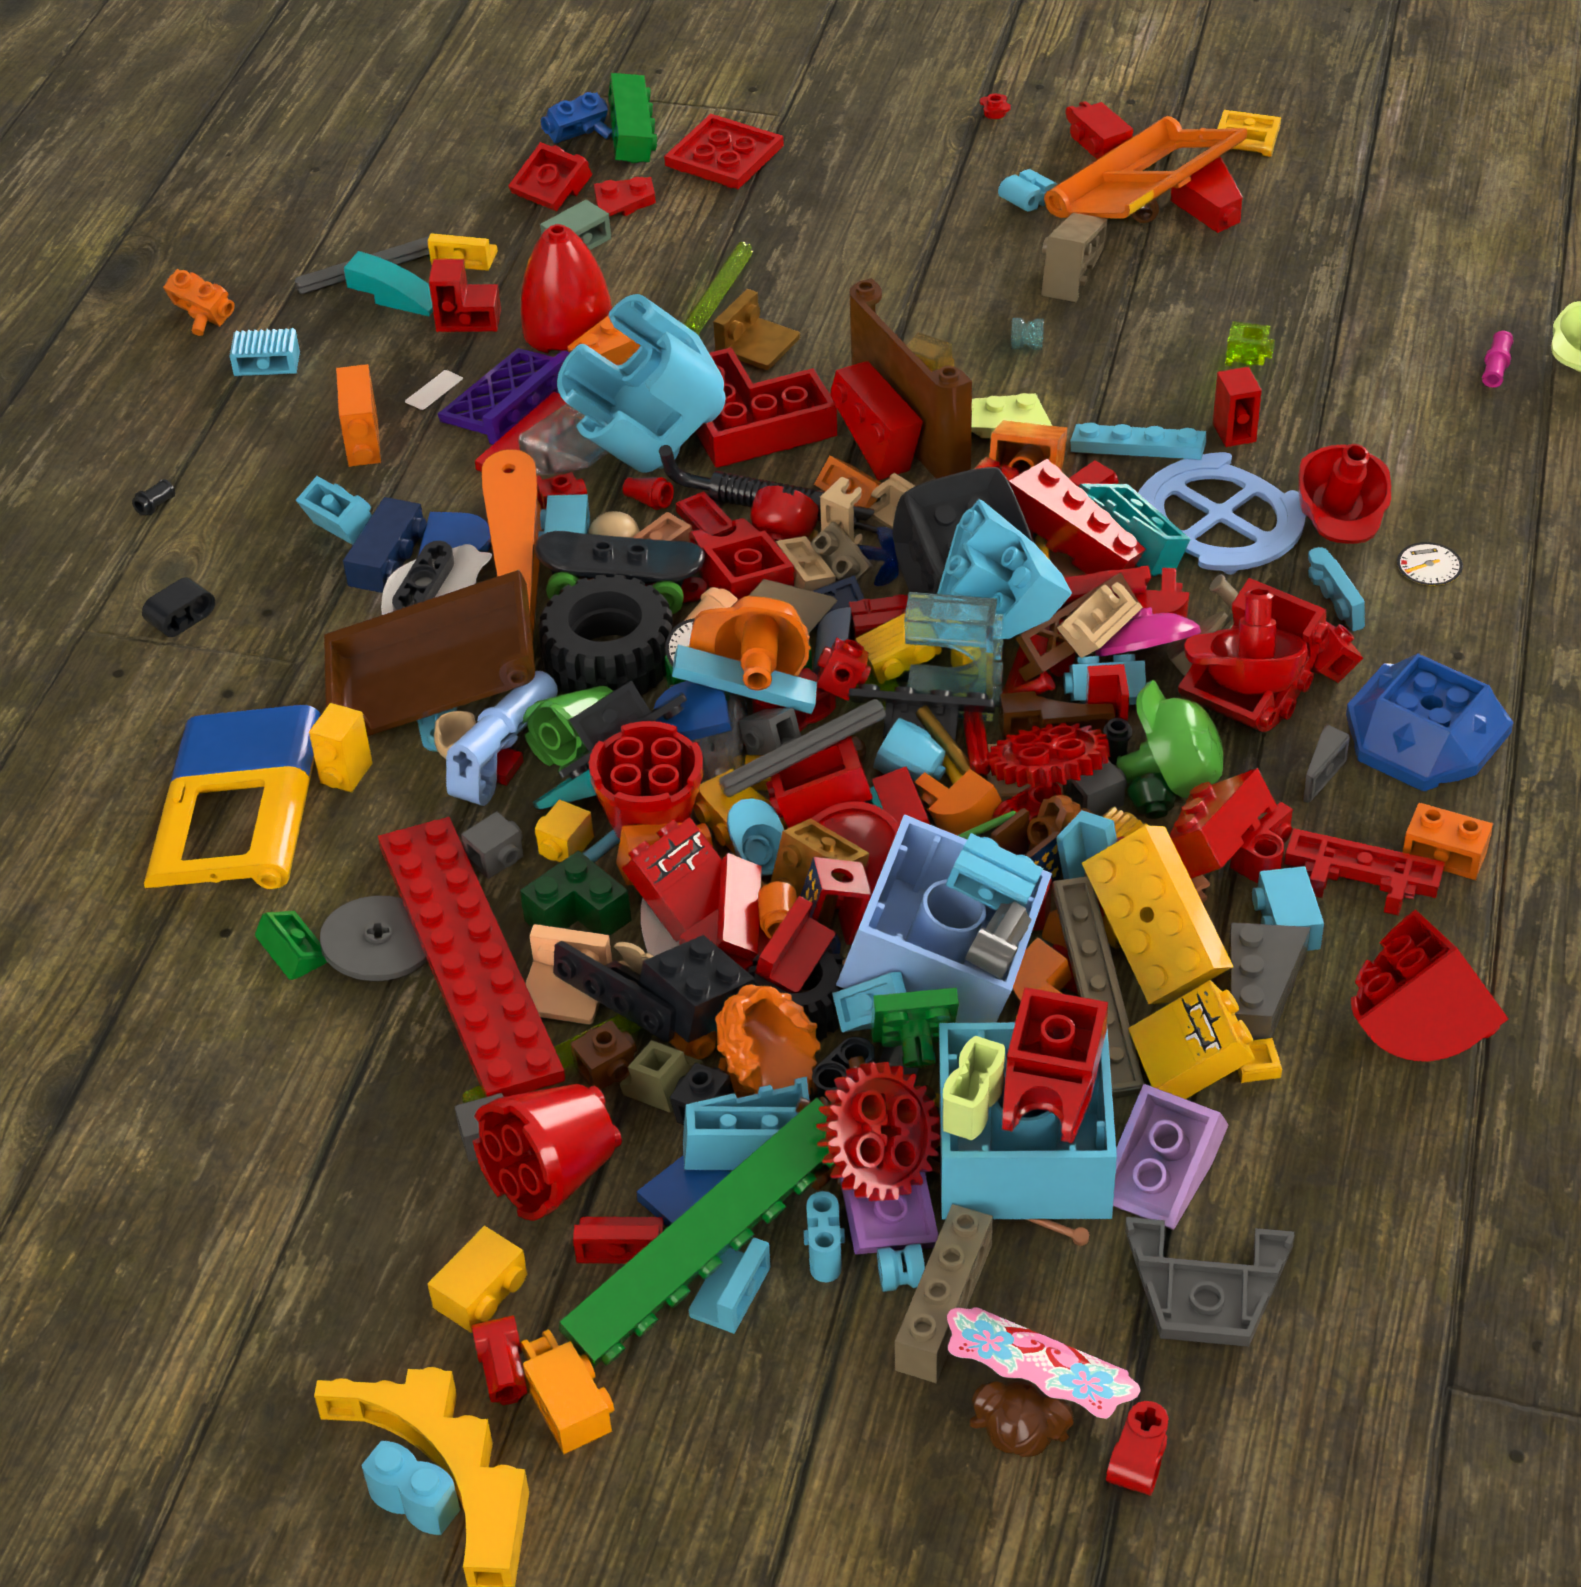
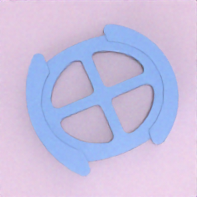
(1217, 466)

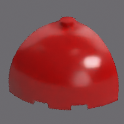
(1423, 995)

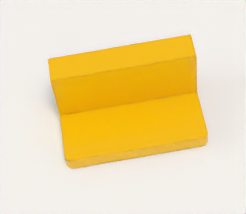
(475, 251)

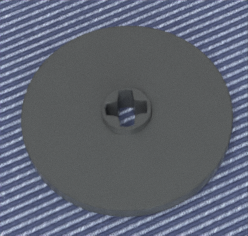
(350, 943)

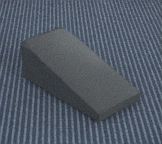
(1326, 761)

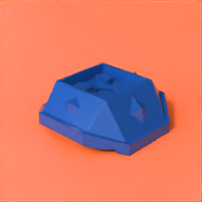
(1426, 723)

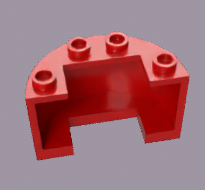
(1263, 710)

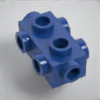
(576, 118)

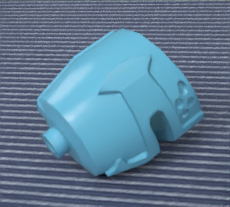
(910, 747)

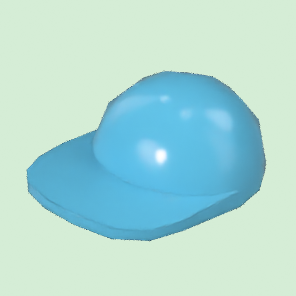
(755, 832)

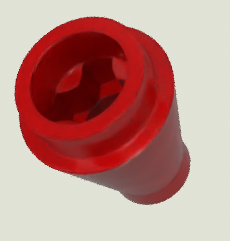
(650, 491)

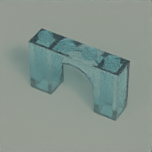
(963, 625)

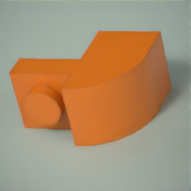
(963, 805)
(1041, 969)

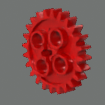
(1049, 755)
(878, 1131)

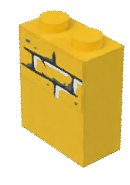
(1192, 1041)

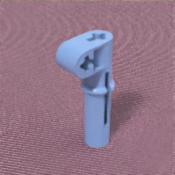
(473, 758)

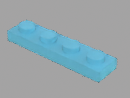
(1138, 441)

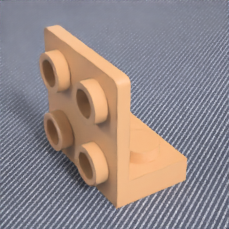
(552, 995)

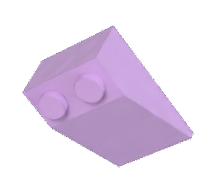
(1165, 1155)

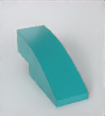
(389, 284)

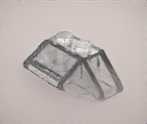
(558, 444)

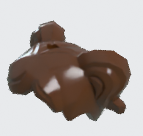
(1020, 1417)

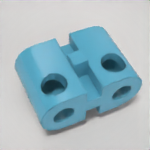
(1026, 189)
(824, 1236)

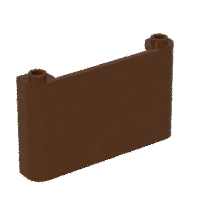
(937, 397)
(433, 654)

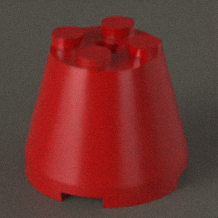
(646, 775)
(544, 1145)

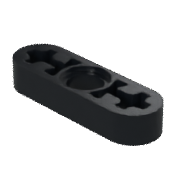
(424, 568)

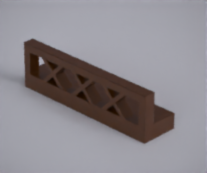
(1055, 653)

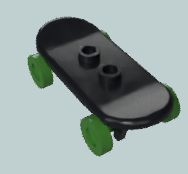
(648, 560)

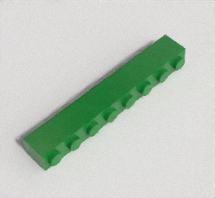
(698, 1239)

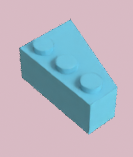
(729, 1129)

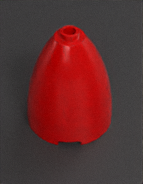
(561, 291)

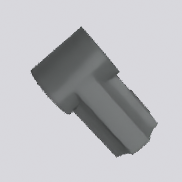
(997, 944)

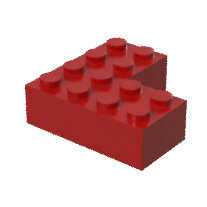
(766, 414)

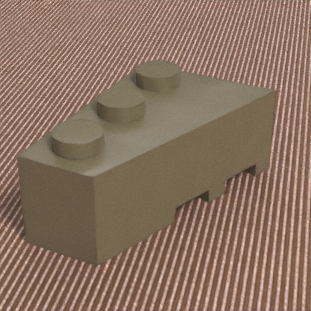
(1069, 252)

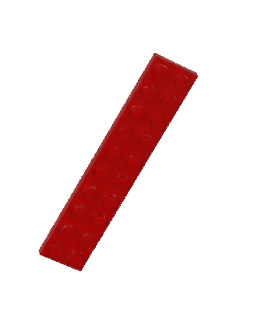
(470, 960)

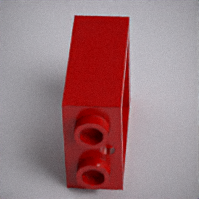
(819, 782)

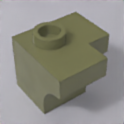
(656, 1074)

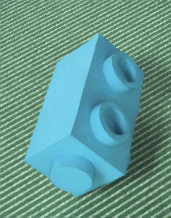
(1076, 678)

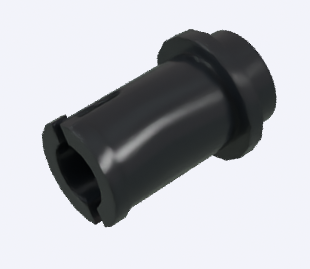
(147, 501)
(1118, 735)

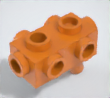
(200, 298)

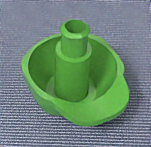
(1179, 743)

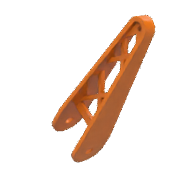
(514, 517)

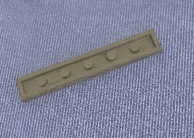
(1096, 976)

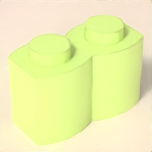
(973, 1088)

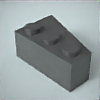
(1264, 972)

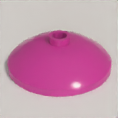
(1148, 631)

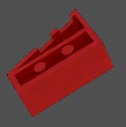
(876, 418)
(1216, 818)

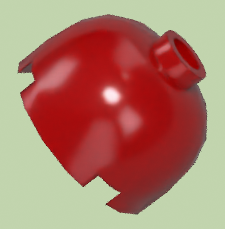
(783, 514)

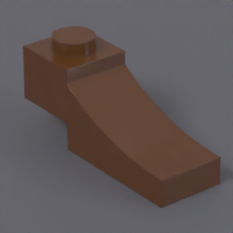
(1027, 709)

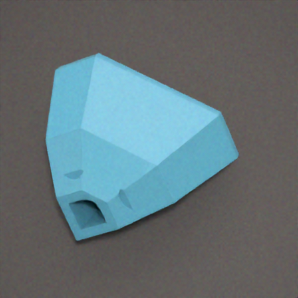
(1001, 563)

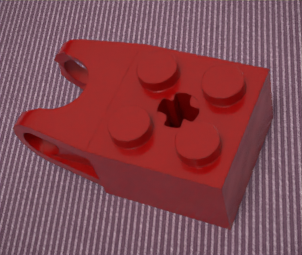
(742, 559)
(1054, 1058)

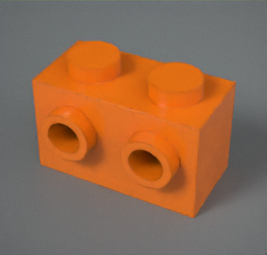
(1448, 838)

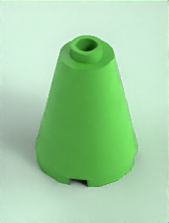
(551, 732)

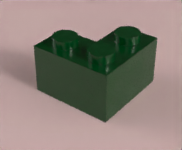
(575, 893)

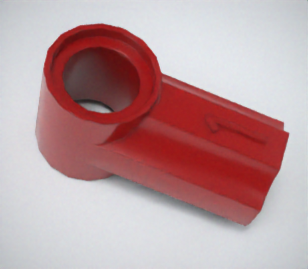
(499, 1351)

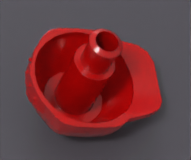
(1344, 492)
(1253, 655)

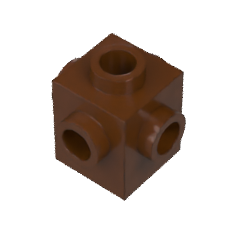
(603, 1055)

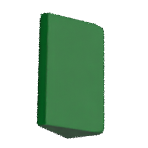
(290, 943)

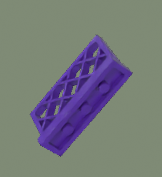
(512, 403)

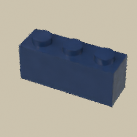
(384, 544)

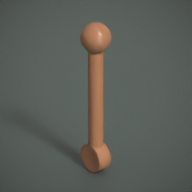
(1079, 1235)

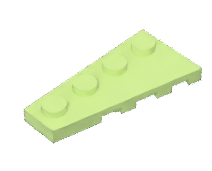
(991, 411)

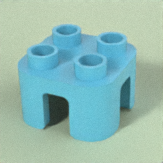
(650, 398)

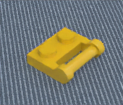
(1261, 130)

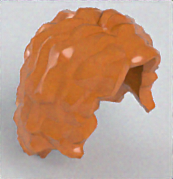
(766, 1038)

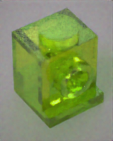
(1249, 344)

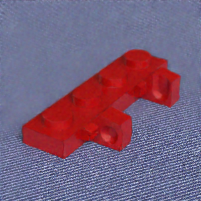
(1392, 870)

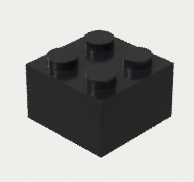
(696, 982)

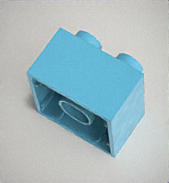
(1028, 1169)

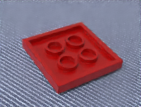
(724, 151)

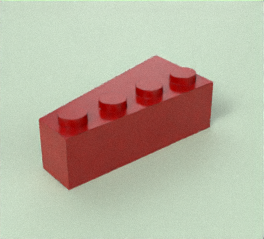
(1073, 521)

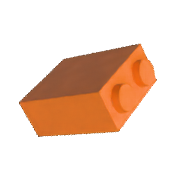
(358, 415)

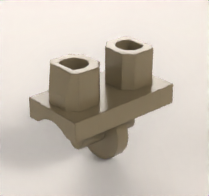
(841, 553)

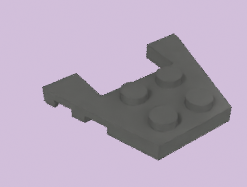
(1203, 1297)

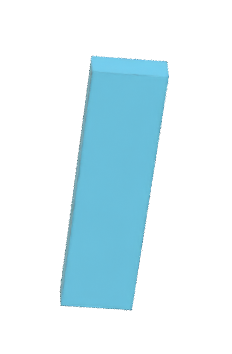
(727, 675)

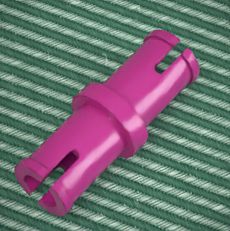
(1497, 359)

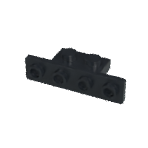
(905, 702)
(608, 715)
(616, 989)

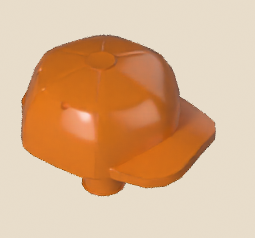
(757, 632)

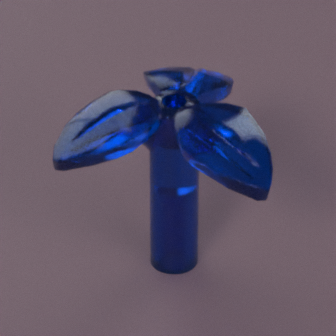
(885, 553)

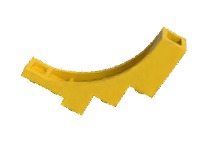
(462, 1446)

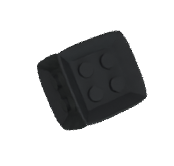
(929, 517)

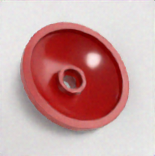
(867, 828)

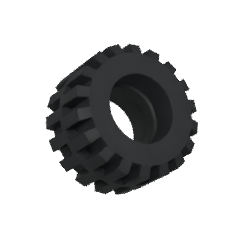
(818, 1001)

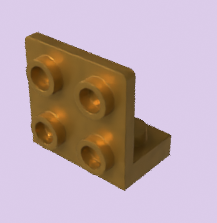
(752, 338)
(796, 853)

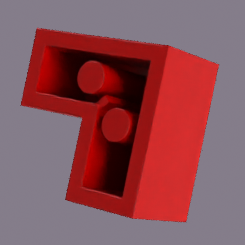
(459, 304)

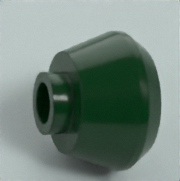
(1151, 795)

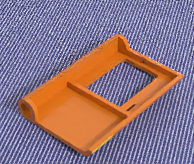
(1116, 181)

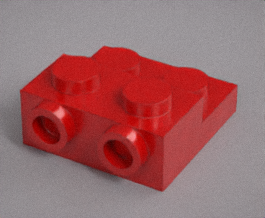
(550, 176)

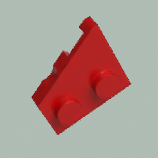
(624, 195)

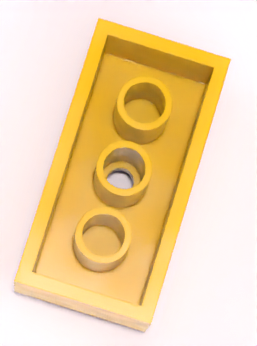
(1157, 914)

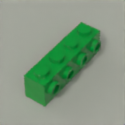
(631, 118)

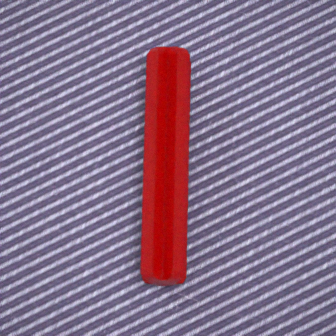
(976, 742)

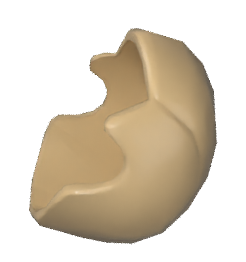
(614, 524)
(451, 728)

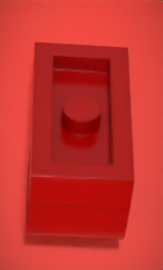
(1265, 846)

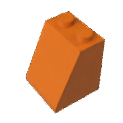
(1027, 444)

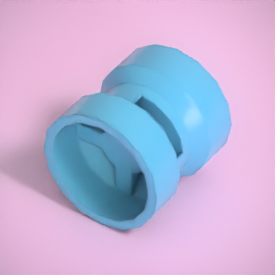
(891, 1267)

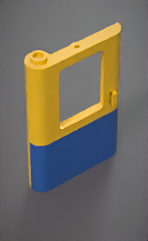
(235, 753)

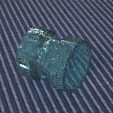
(1027, 334)

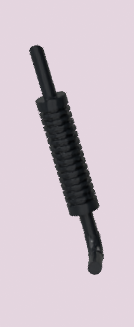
(738, 488)

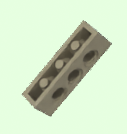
(944, 1285)

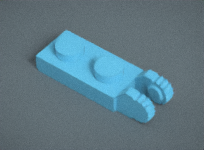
(1337, 586)

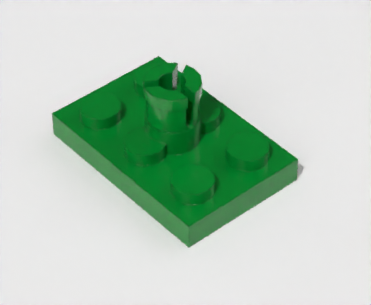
(913, 1022)

